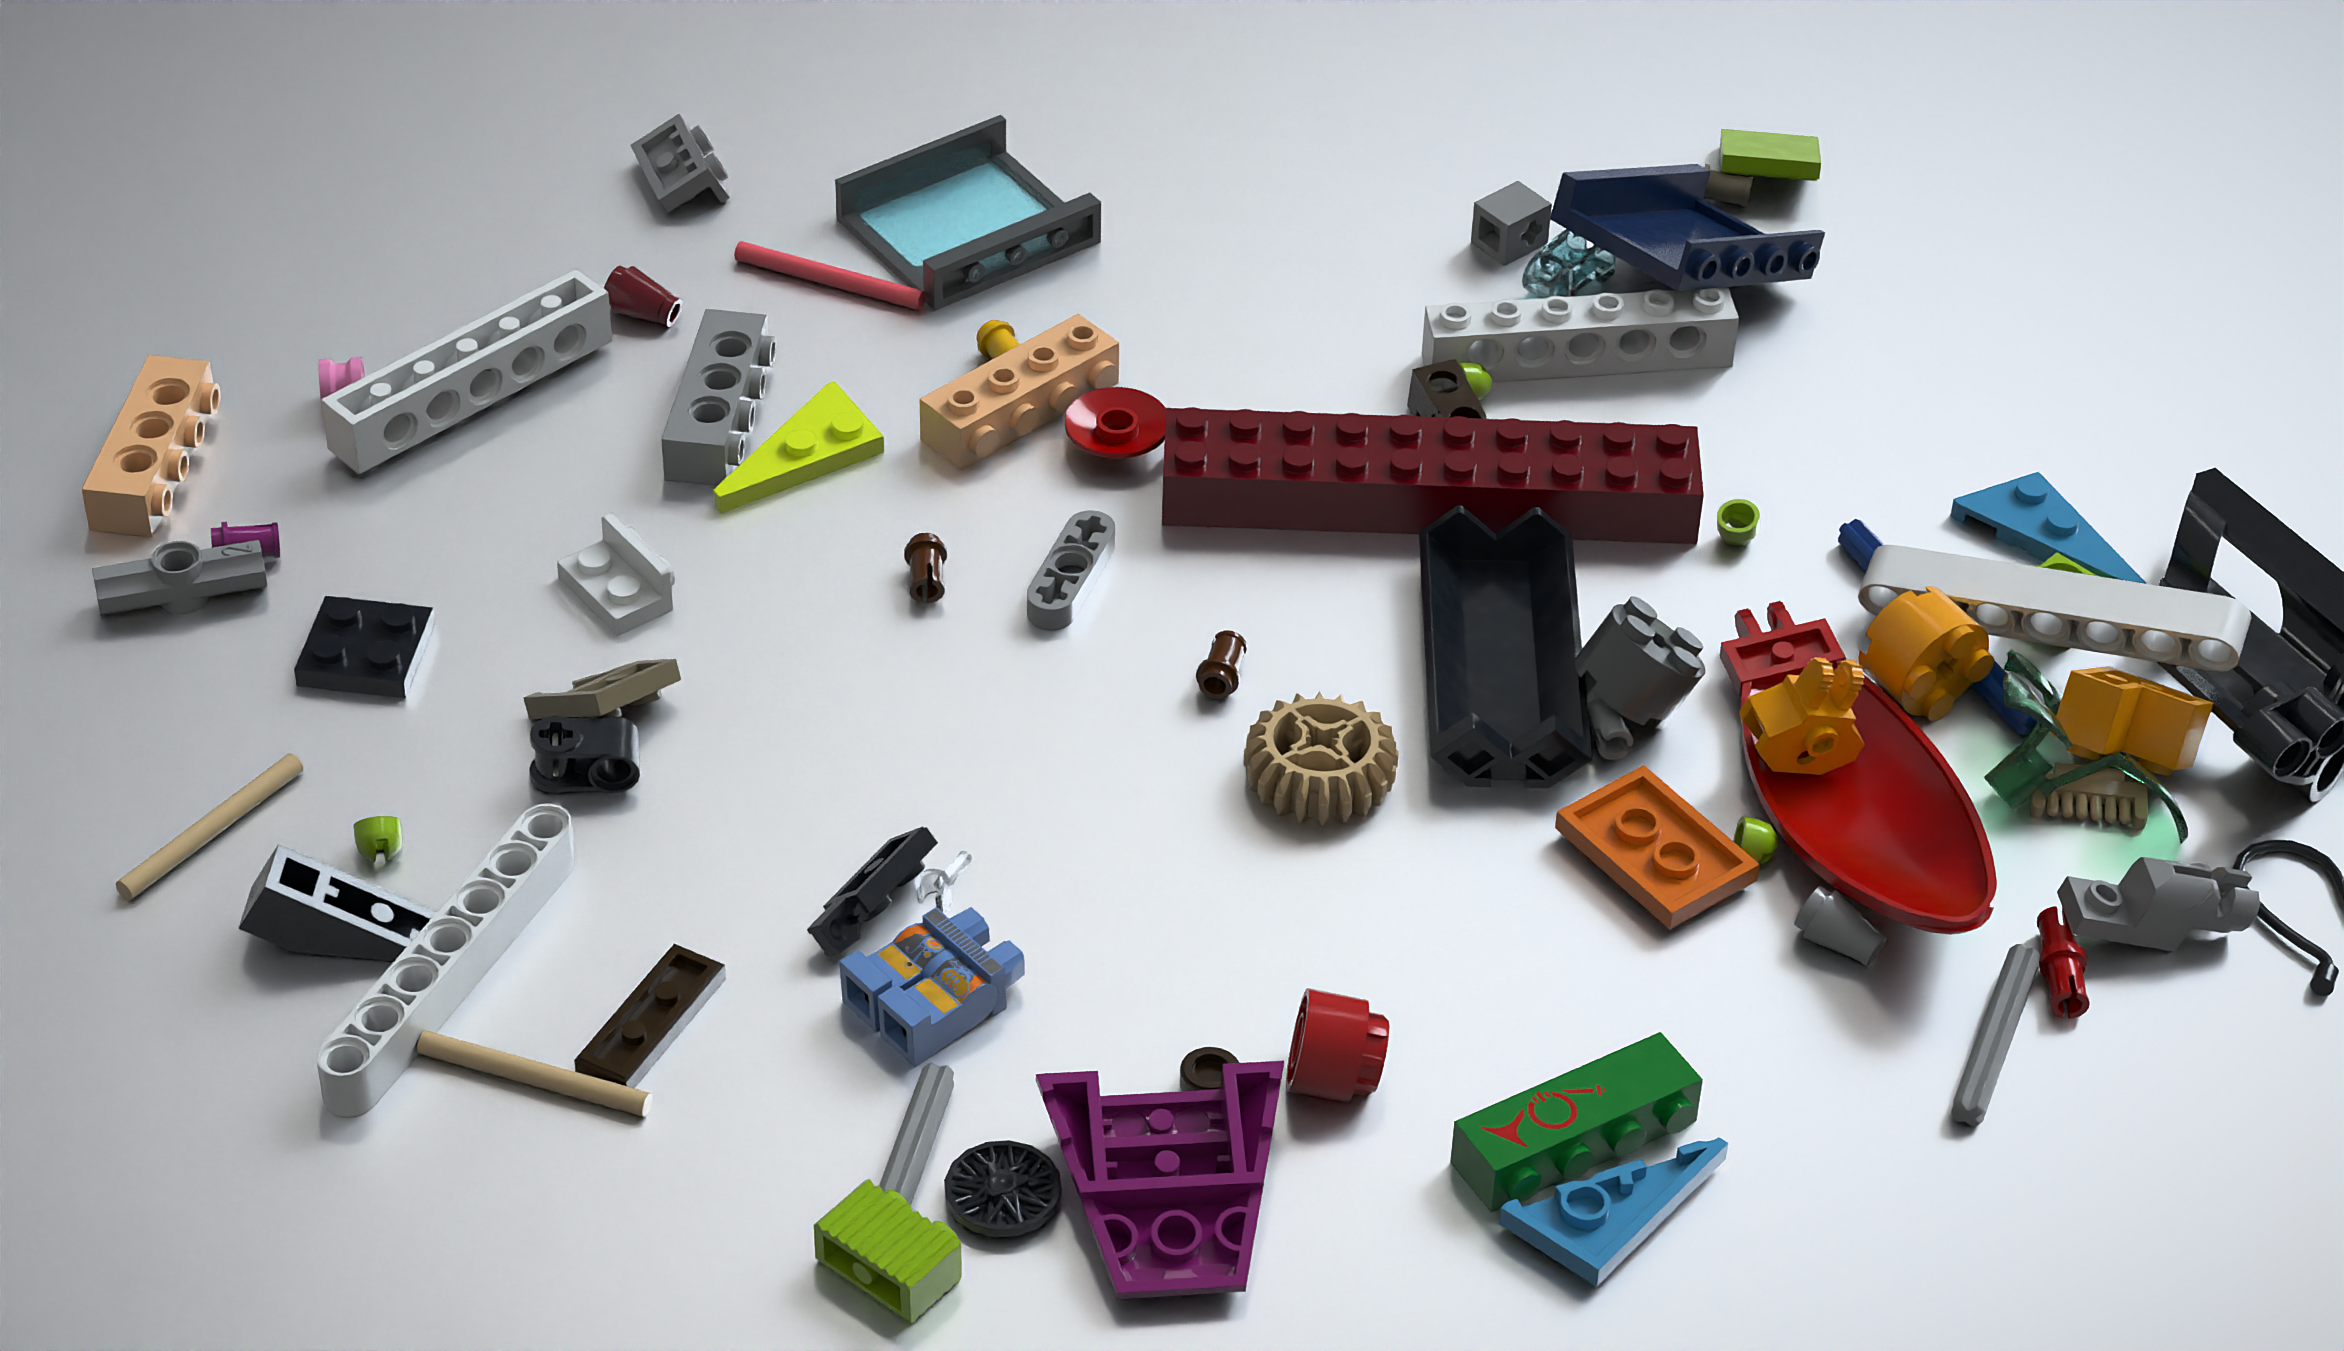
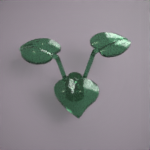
(2026, 767)

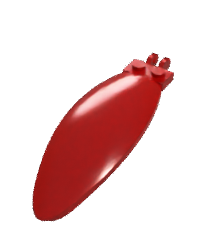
(1885, 826)

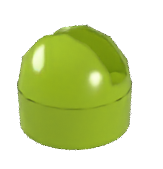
(1477, 378)
(1743, 519)
(378, 834)
(1756, 839)

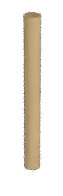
(209, 827)
(535, 1073)

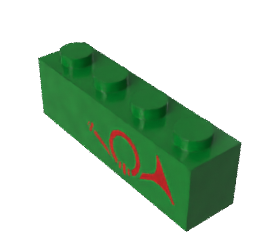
(1576, 1121)

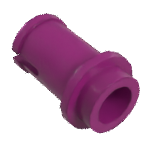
(266, 534)

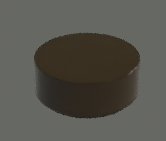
(1203, 1068)

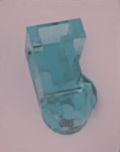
(1567, 266)

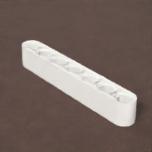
(2068, 607)
(445, 960)

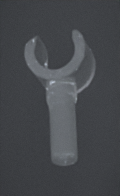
(941, 881)

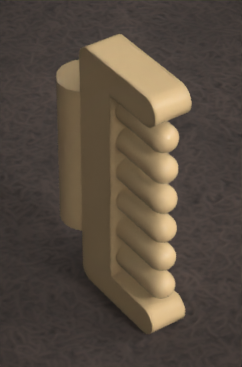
(2098, 789)

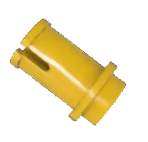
(995, 338)

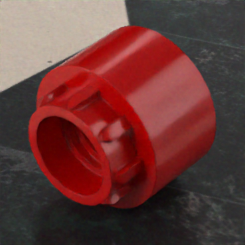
(1336, 1047)

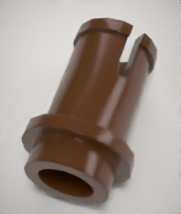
(925, 557)
(1219, 673)

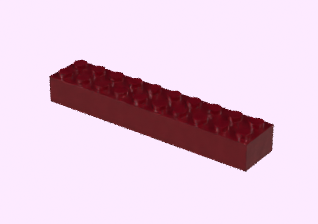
(1412, 469)

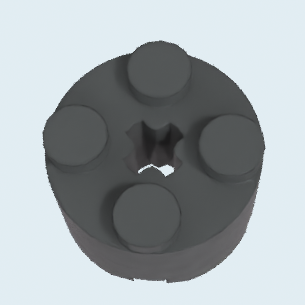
(1641, 663)

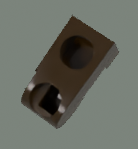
(1455, 398)

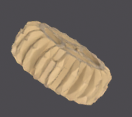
(1307, 753)

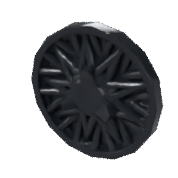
(1002, 1188)

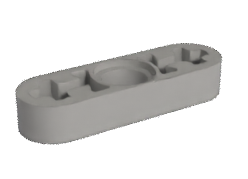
(1073, 588)

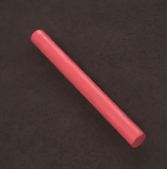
(830, 275)

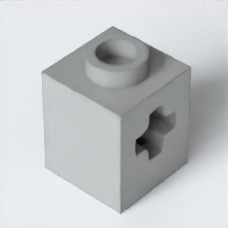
(1511, 223)

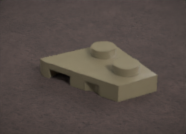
(606, 692)

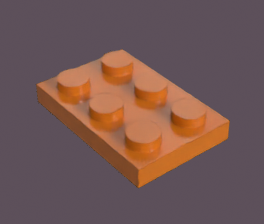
(1657, 846)

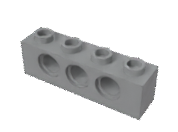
(717, 397)

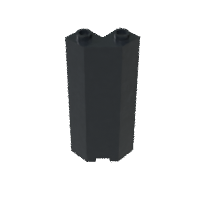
(1503, 650)

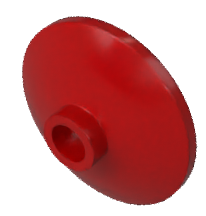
(1116, 422)

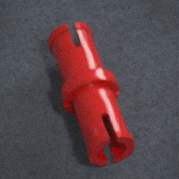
(2062, 964)

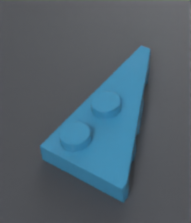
(2042, 522)
(1605, 1218)

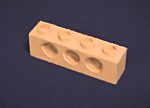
(150, 446)

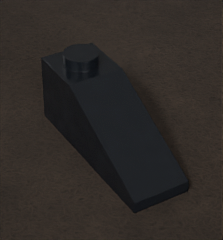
(328, 911)

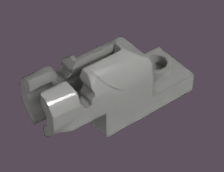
(2160, 903)

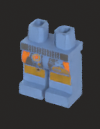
(931, 982)

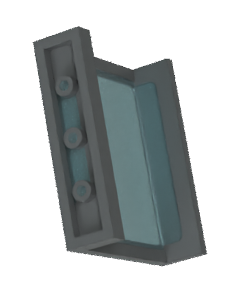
(962, 215)

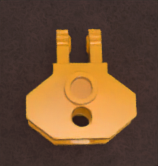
(1808, 715)

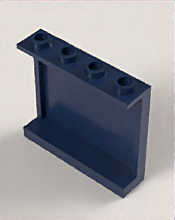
(1668, 231)

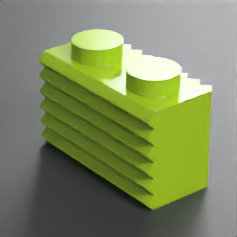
(889, 1250)

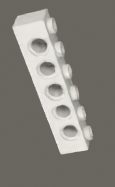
(1585, 334)
(466, 371)

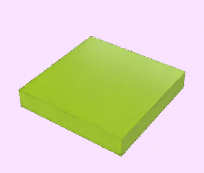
(1770, 154)

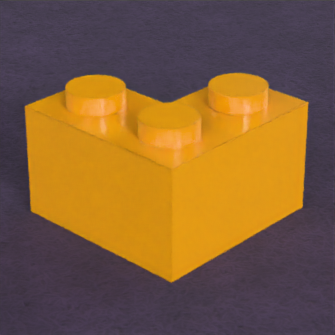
(2119, 712)

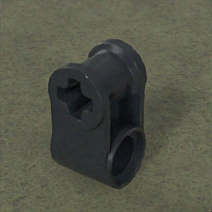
(589, 752)

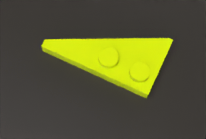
(813, 442)

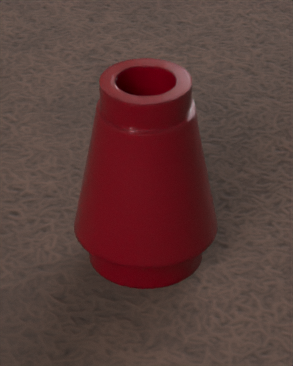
(641, 297)

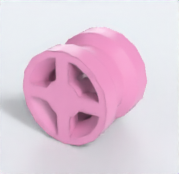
(337, 376)

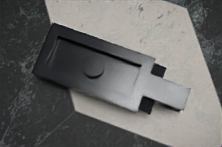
(868, 889)

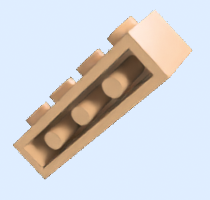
(1018, 391)

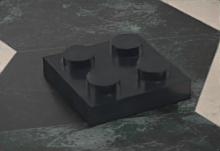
(364, 646)

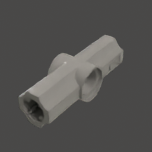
(179, 577)

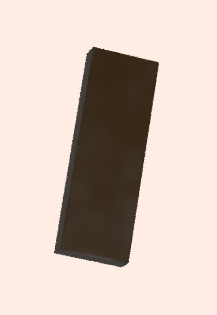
(651, 1017)

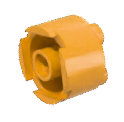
(1925, 652)

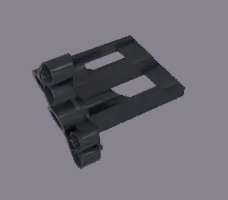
(2296, 674)

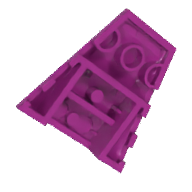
(1169, 1175)

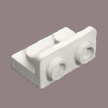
(619, 578)

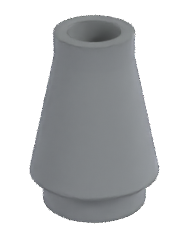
(1837, 925)

